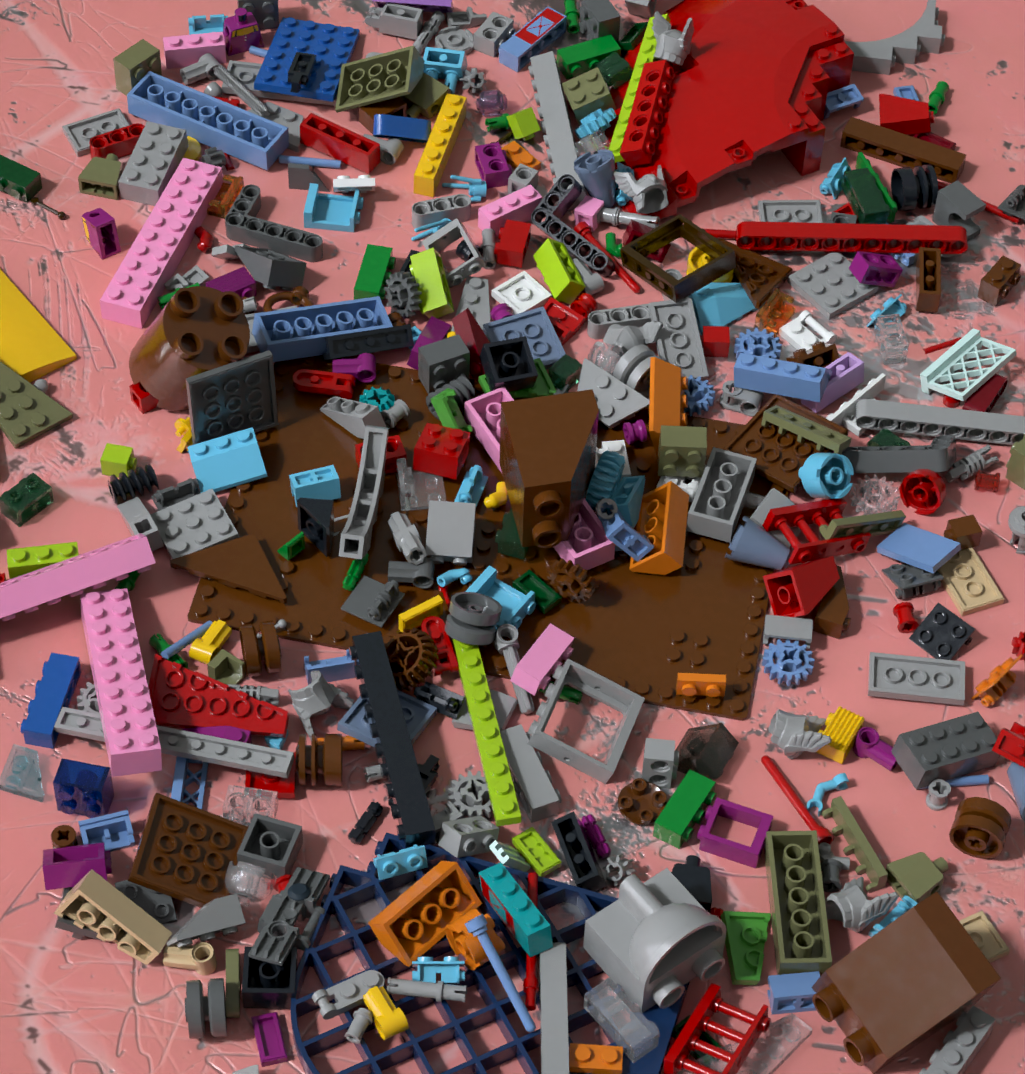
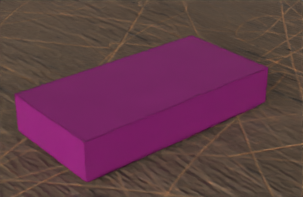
(269, 1039)

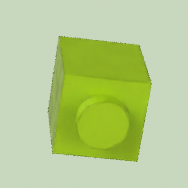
(523, 124)
(117, 460)

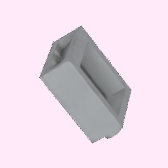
(445, 237)

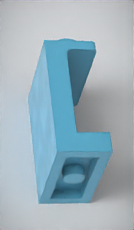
(332, 210)
(514, 603)

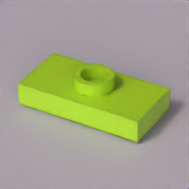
(536, 852)

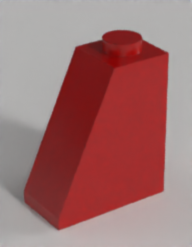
(905, 114)

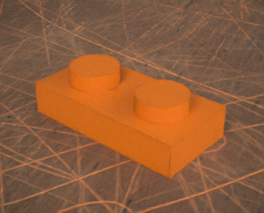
(517, 154)
(701, 684)
(595, 1059)

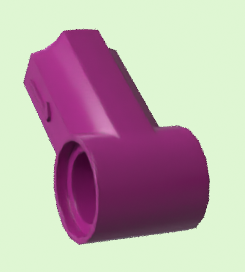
(361, 367)
(871, 746)

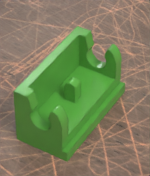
(449, 411)

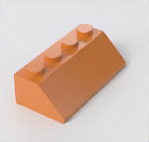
(666, 398)
(664, 523)
(423, 911)

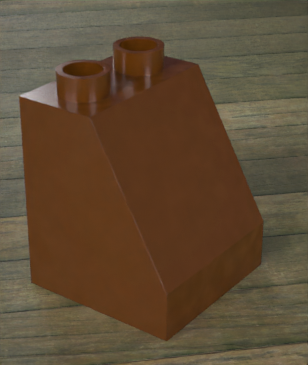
(548, 462)
(904, 984)

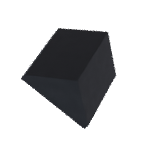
(317, 522)

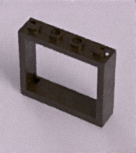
(634, 258)

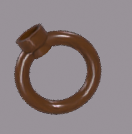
(297, 297)

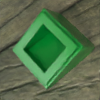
(292, 547)

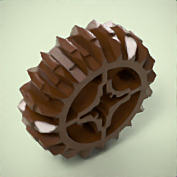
(412, 661)

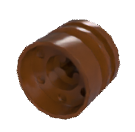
(320, 759)

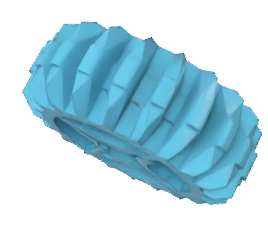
(605, 478)

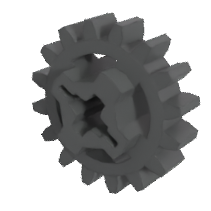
(403, 294)

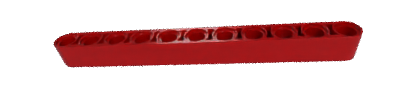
(850, 237)

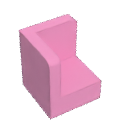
(588, 210)

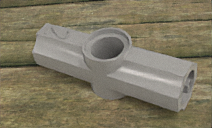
(407, 538)

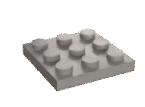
(830, 285)
(194, 524)

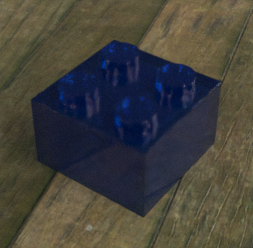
(83, 788)

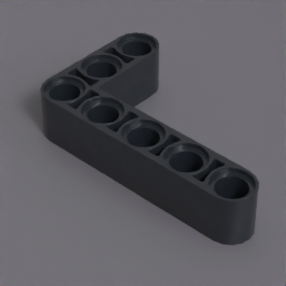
(553, 222)

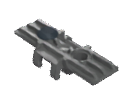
(278, 919)

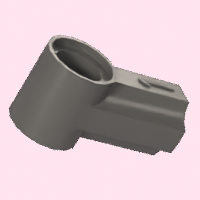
(420, 575)

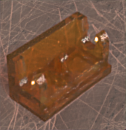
(226, 196)
(775, 313)

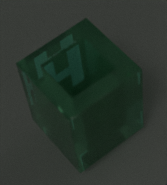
(565, 372)

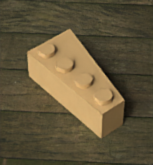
(114, 917)

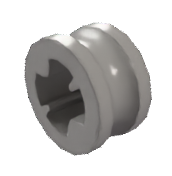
(609, 502)

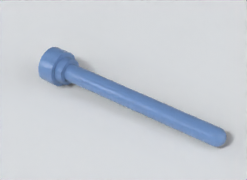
(478, 928)

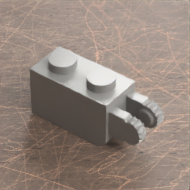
(396, 20)

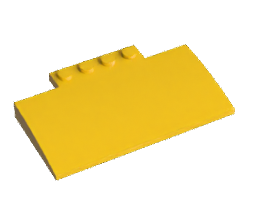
(26, 338)

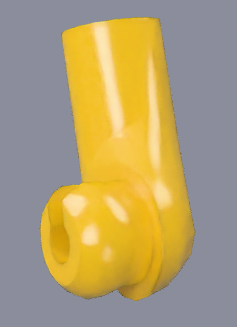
(497, 498)

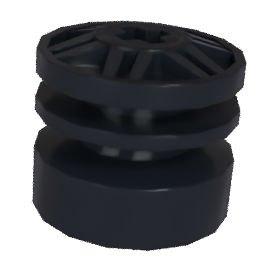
(914, 187)

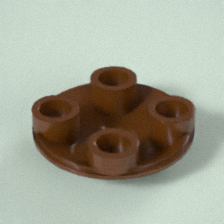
(641, 802)

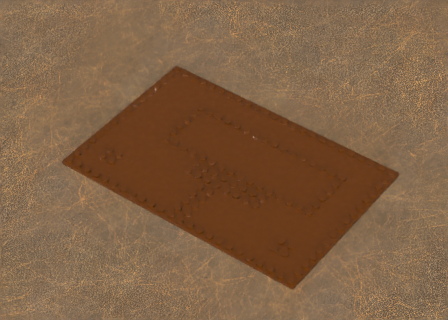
(629, 631)

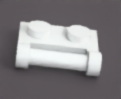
(800, 336)

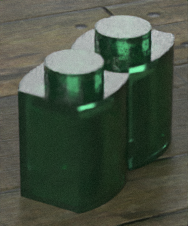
(614, 70)

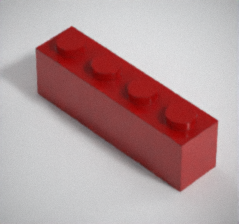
(340, 143)

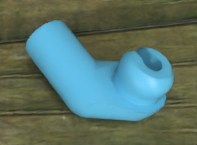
(452, 575)

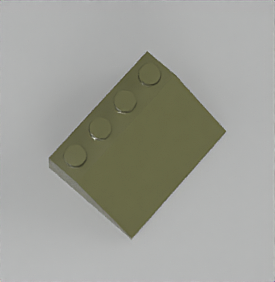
(379, 78)

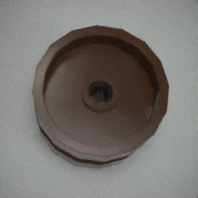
(262, 648)
(980, 827)

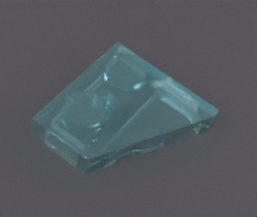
(22, 774)

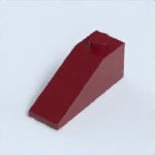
(473, 337)

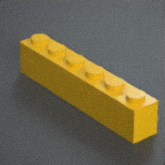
(440, 145)

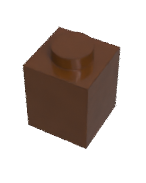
(965, 531)

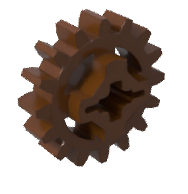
(571, 580)

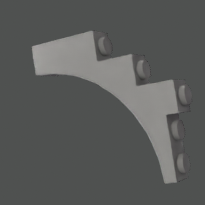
(902, 48)
(357, 532)

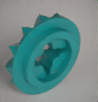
(386, 398)

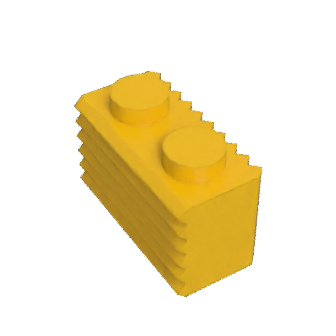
(843, 730)

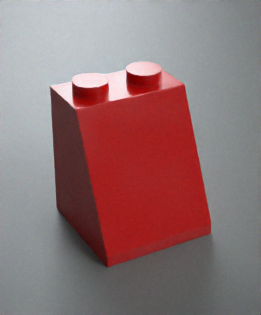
(800, 587)

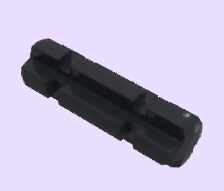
(365, 822)

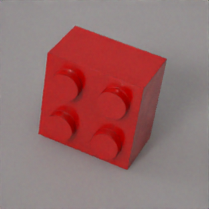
(441, 451)

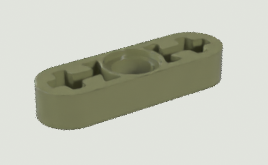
(232, 983)

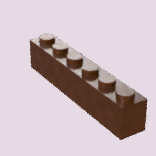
(901, 149)

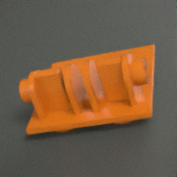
(998, 682)

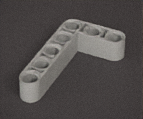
(631, 315)

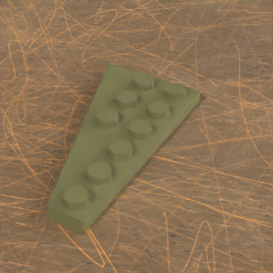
(26, 409)

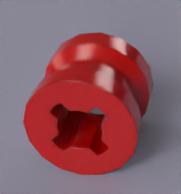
(584, 305)

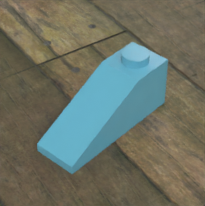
(629, 498)

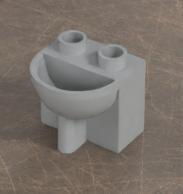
(655, 940)

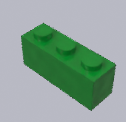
(583, 56)
(374, 272)
(685, 809)

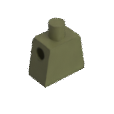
(426, 97)
(101, 177)
(916, 876)

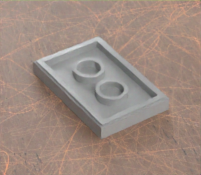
(82, 131)
(790, 211)

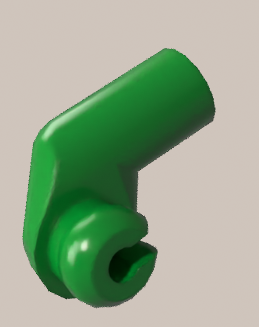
(611, 245)

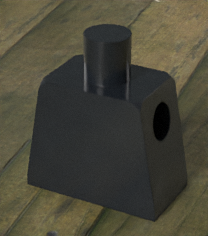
(695, 880)

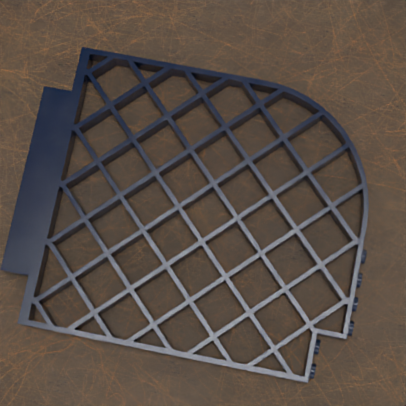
(369, 887)

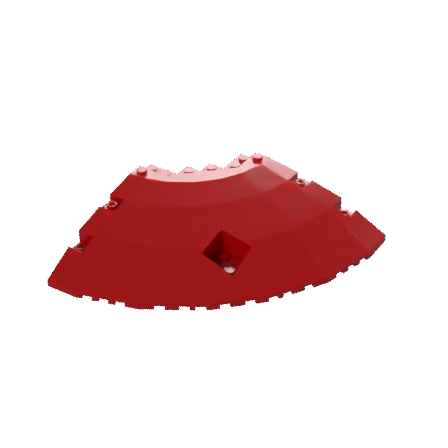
(744, 89)

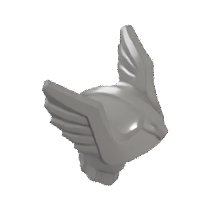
(671, 43)
(647, 193)
(627, 336)
(317, 700)
(797, 733)
(855, 908)

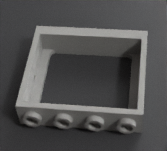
(600, 689)

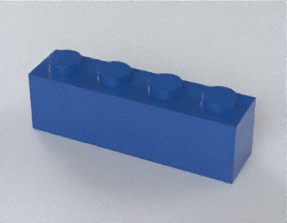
(52, 693)

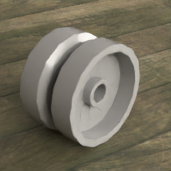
(634, 369)

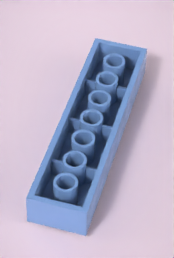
(208, 120)

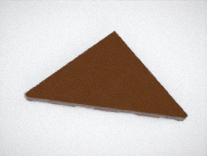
(758, 274)
(235, 564)

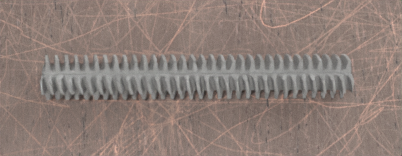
(241, 91)

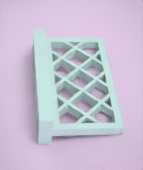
(957, 358)

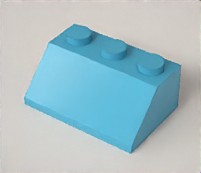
(227, 461)

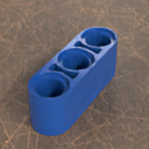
(401, 128)

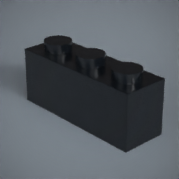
(578, 852)

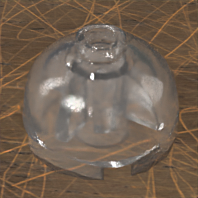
(604, 356)
(248, 882)

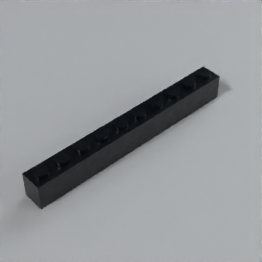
(392, 739)

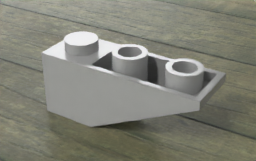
(353, 415)
(140, 521)
(214, 917)

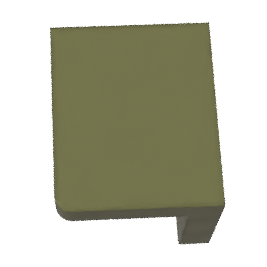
(227, 668)

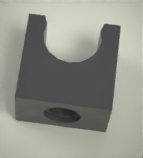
(956, 206)

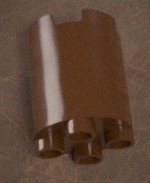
(188, 337)

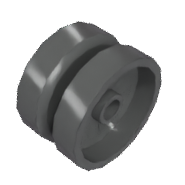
(473, 618)
(206, 1008)

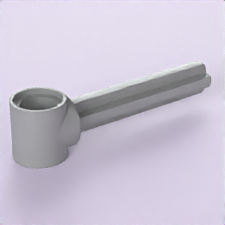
(511, 656)

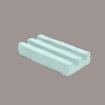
(512, 858)

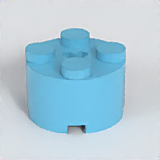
(826, 475)

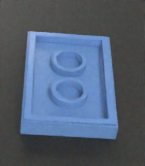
(918, 548)

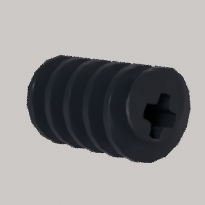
(132, 483)

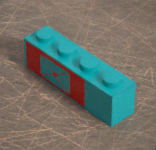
(515, 909)

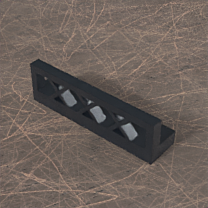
(368, 341)

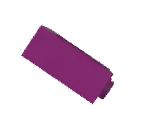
(729, 849)
(68, 865)

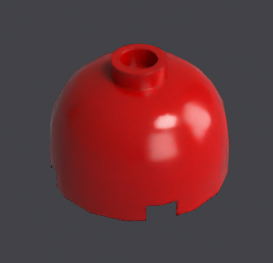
(923, 491)

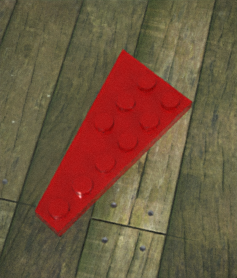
(195, 700)

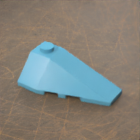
(720, 304)

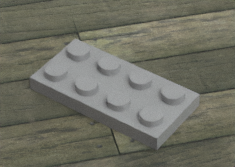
(679, 337)
(916, 678)

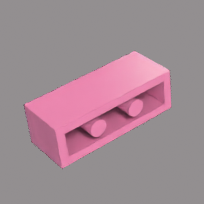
(187, 49)
(515, 206)
(542, 659)

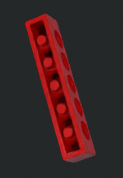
(647, 113)

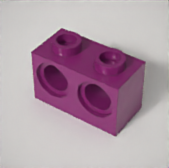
(492, 165)
(875, 269)

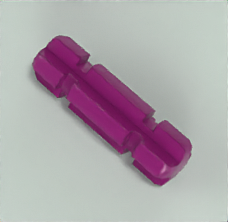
(596, 836)

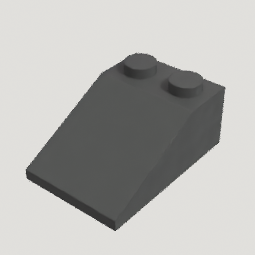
(272, 267)

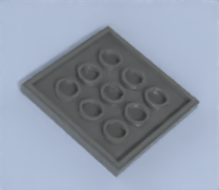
(233, 398)

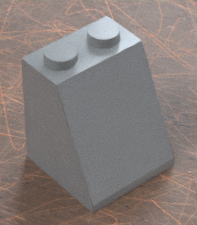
(450, 532)

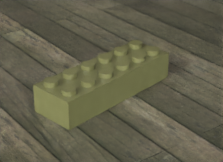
(797, 902)

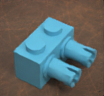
(445, 65)

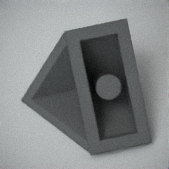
(302, 175)

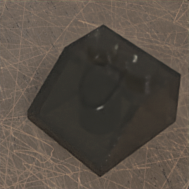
(706, 750)

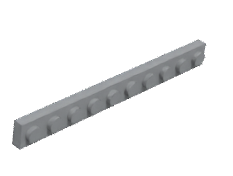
(189, 745)

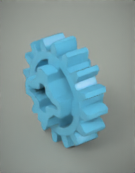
(594, 121)

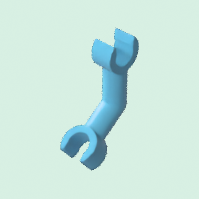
(837, 782)

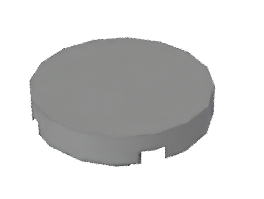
(454, 39)

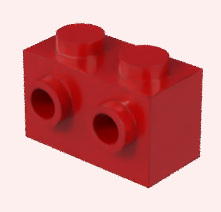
(513, 243)

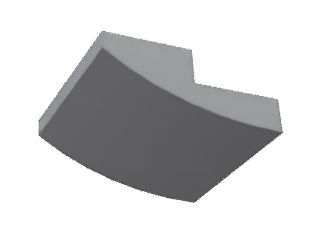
(773, 500)
(503, 706)

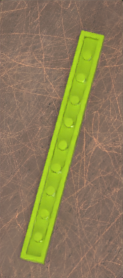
(645, 55)
(487, 734)

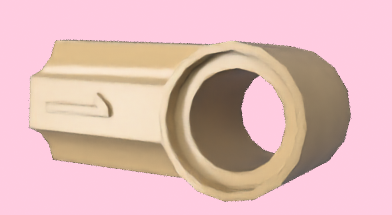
(189, 957)

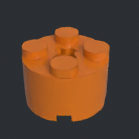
(469, 946)

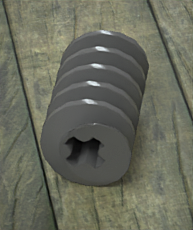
(463, 392)

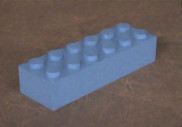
(303, 330)

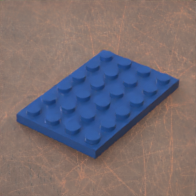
(329, 42)

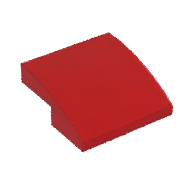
(564, 320)

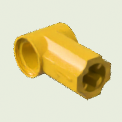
(211, 642)
(386, 1016)

